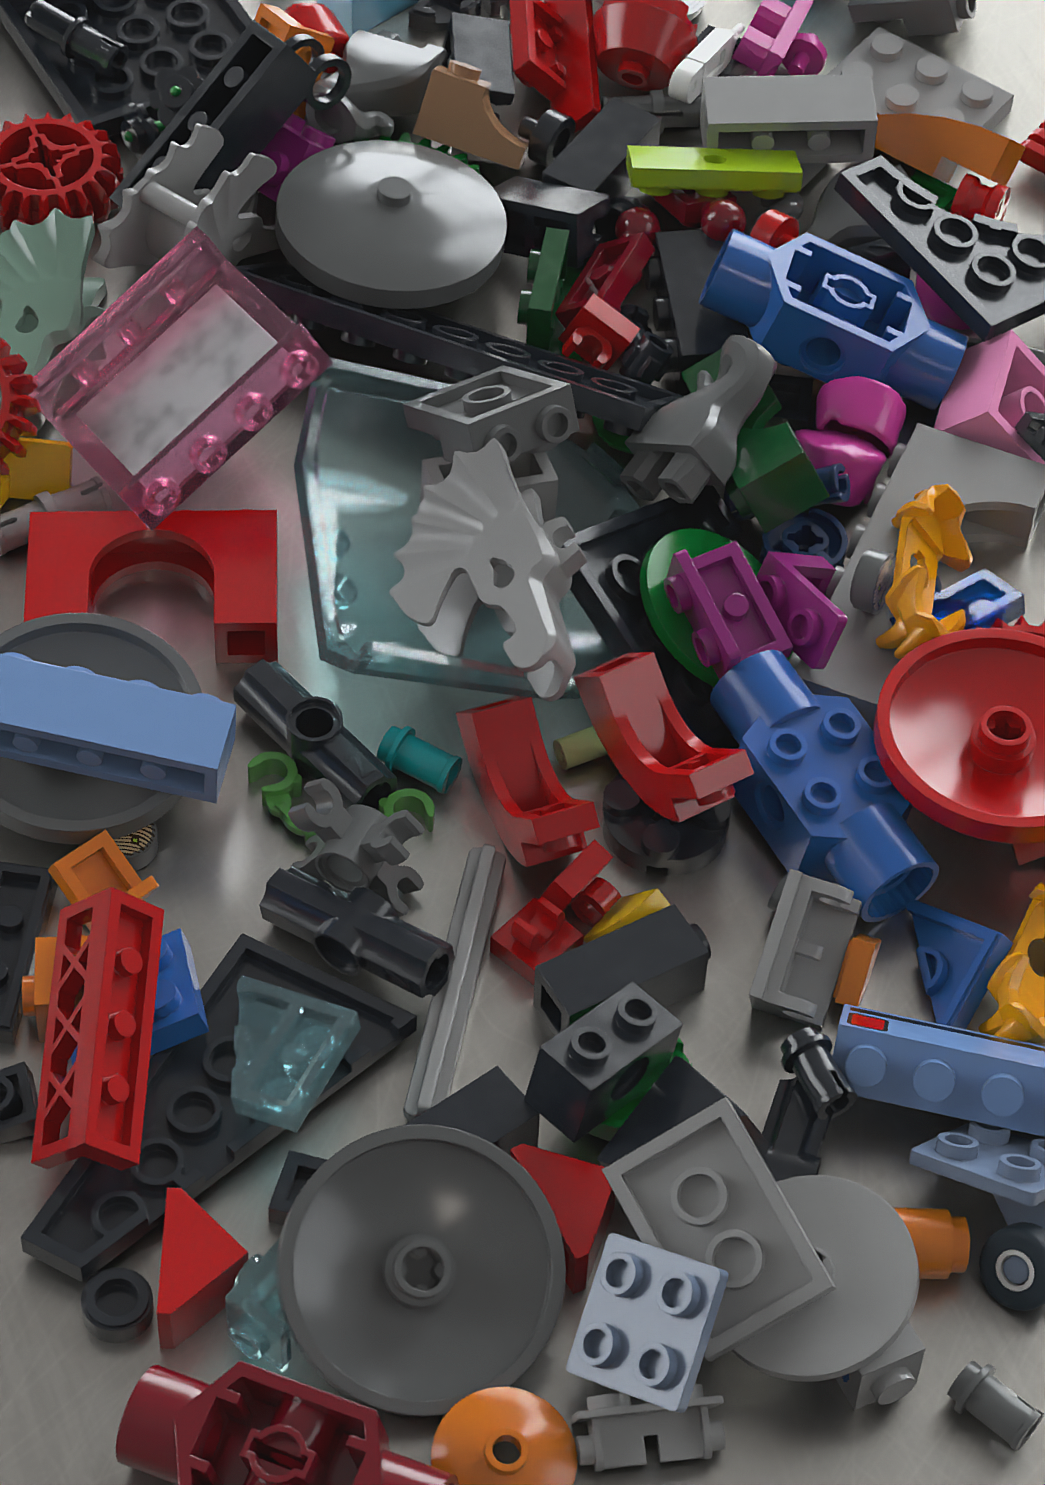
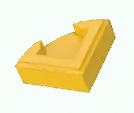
(628, 910)

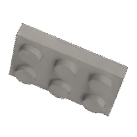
(924, 84)
(716, 1202)

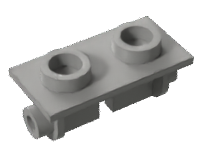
(619, 1430)

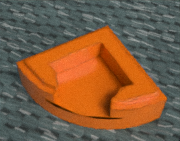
(856, 969)

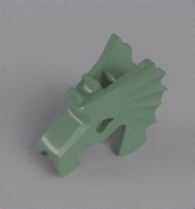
(45, 289)

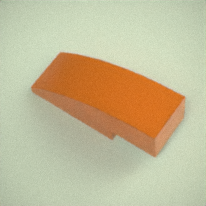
(942, 143)

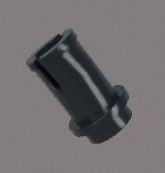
(809, 1058)

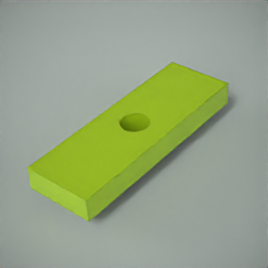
(713, 170)

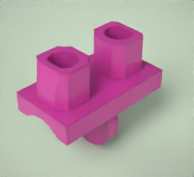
(775, 40)

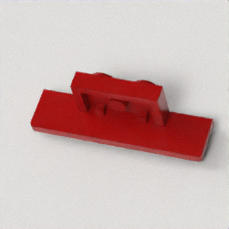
(557, 54)

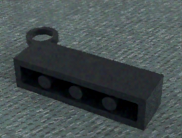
(247, 101)

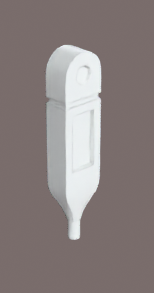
(704, 61)

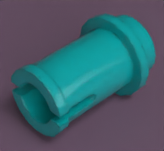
(419, 759)

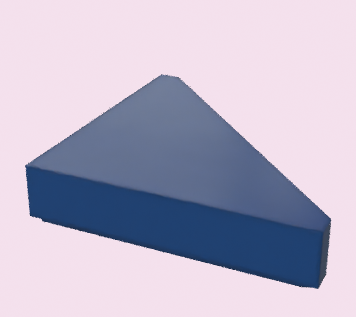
(955, 961)

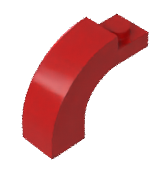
(653, 743)
(519, 783)

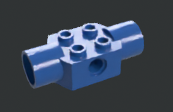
(834, 315)
(821, 786)

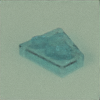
(285, 1051)

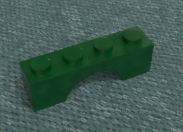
(771, 468)

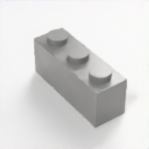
(811, 114)

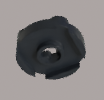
(660, 844)

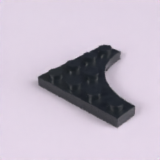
(974, 266)
(612, 598)

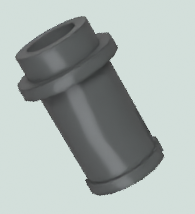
(994, 1404)

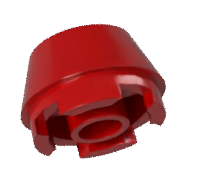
(642, 41)

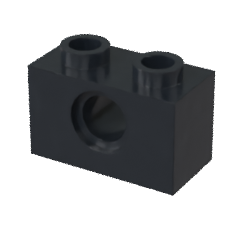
(602, 1061)

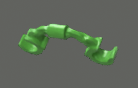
(278, 796)

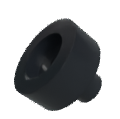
(547, 135)

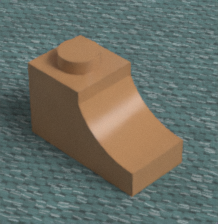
(460, 116)

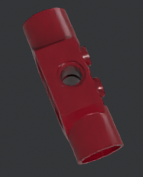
(258, 1432)

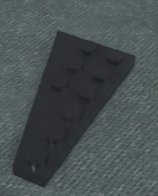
(190, 1118)

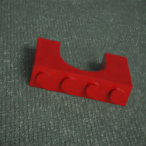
(226, 551)

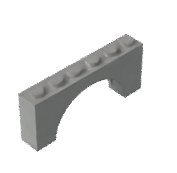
(1001, 503)

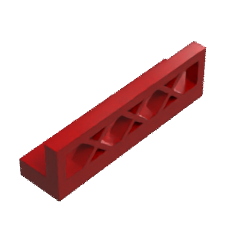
(108, 1026)

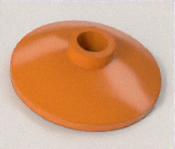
(511, 1415)

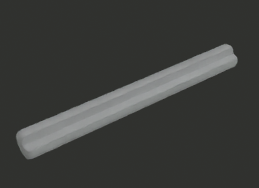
(451, 1005)

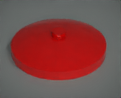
(968, 732)

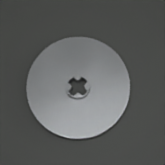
(875, 1279)

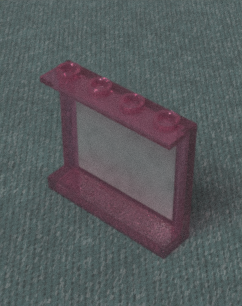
(176, 377)

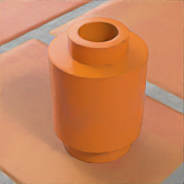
(939, 1241)

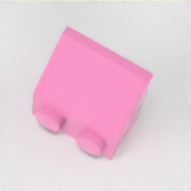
(993, 392)

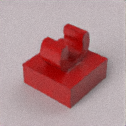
(598, 333)
(579, 886)
(534, 937)

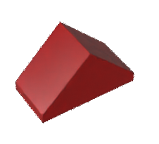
(580, 1203)
(195, 1269)

